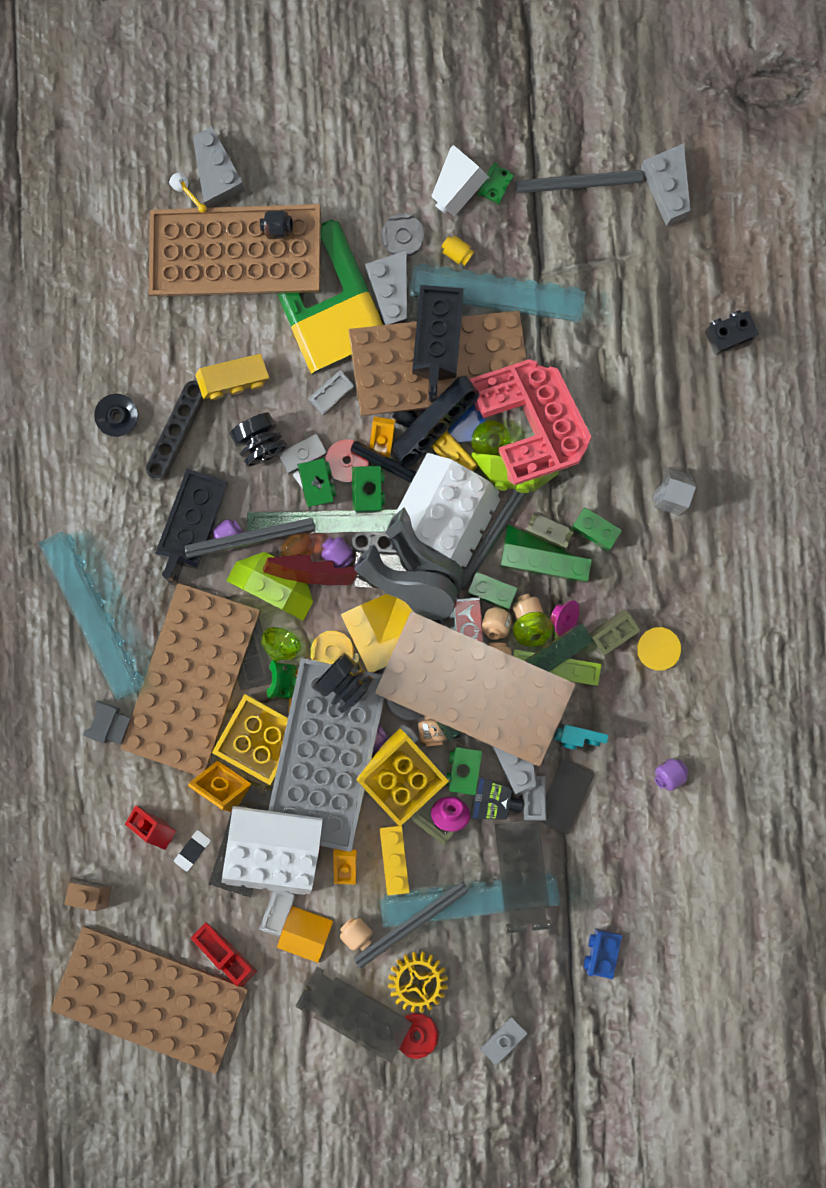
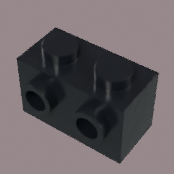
(731, 332)

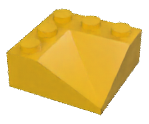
(377, 628)
(253, 739)
(401, 777)

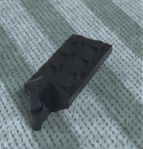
(437, 335)
(190, 521)

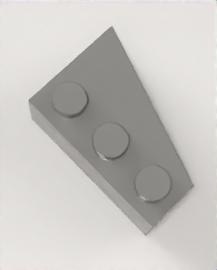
(216, 170)
(668, 183)
(389, 286)
(675, 492)
(518, 772)

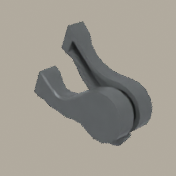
(431, 579)

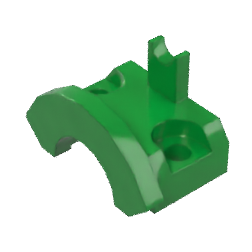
(495, 183)
(282, 680)

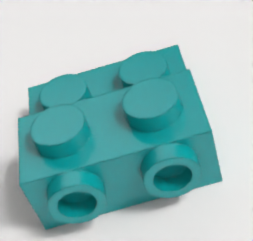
(574, 736)

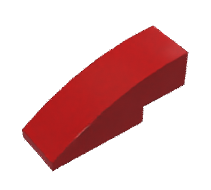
(223, 955)

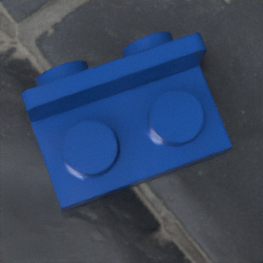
(603, 953)

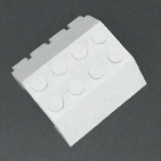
(449, 507)
(272, 850)

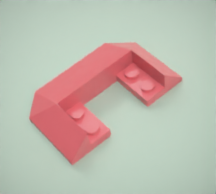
(550, 410)

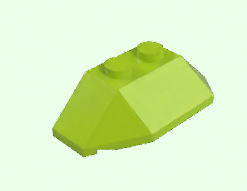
(494, 470)
(282, 593)

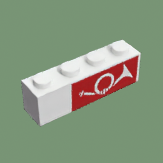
(468, 618)

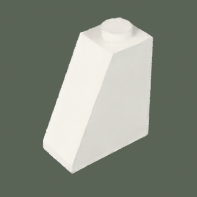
(457, 182)

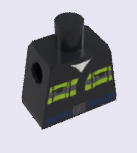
(493, 801)

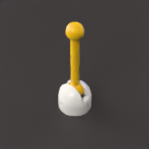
(180, 183)

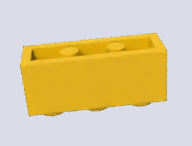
(232, 377)
(394, 859)

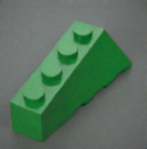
(539, 557)

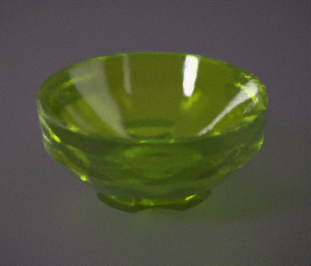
(481, 435)
(532, 624)
(280, 643)

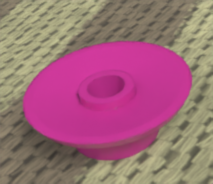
(565, 616)
(450, 820)

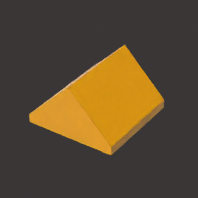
(221, 786)
(304, 934)

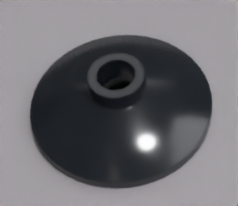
(108, 407)

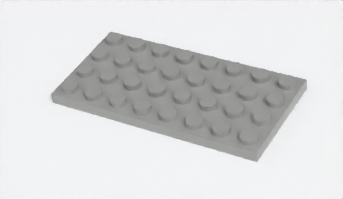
(325, 756)

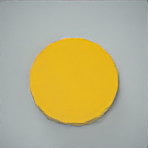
(331, 646)
(658, 648)

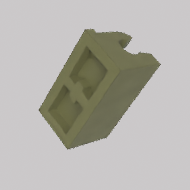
(549, 531)
(614, 632)
(424, 820)

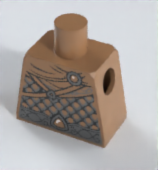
(87, 894)

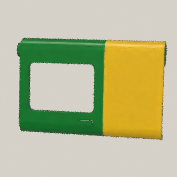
(325, 326)

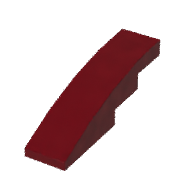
(301, 569)

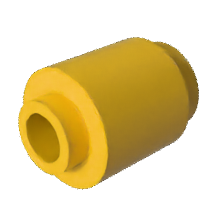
(457, 250)

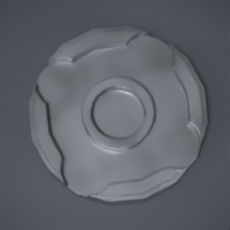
(402, 234)

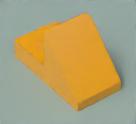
(382, 435)
(344, 866)

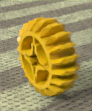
(408, 986)

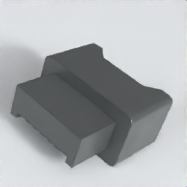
(108, 724)

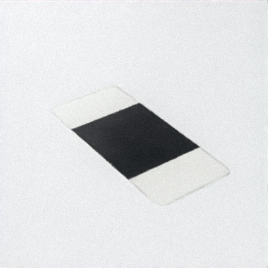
(192, 850)

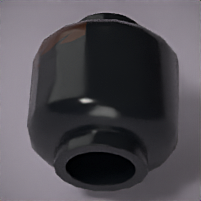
(276, 224)

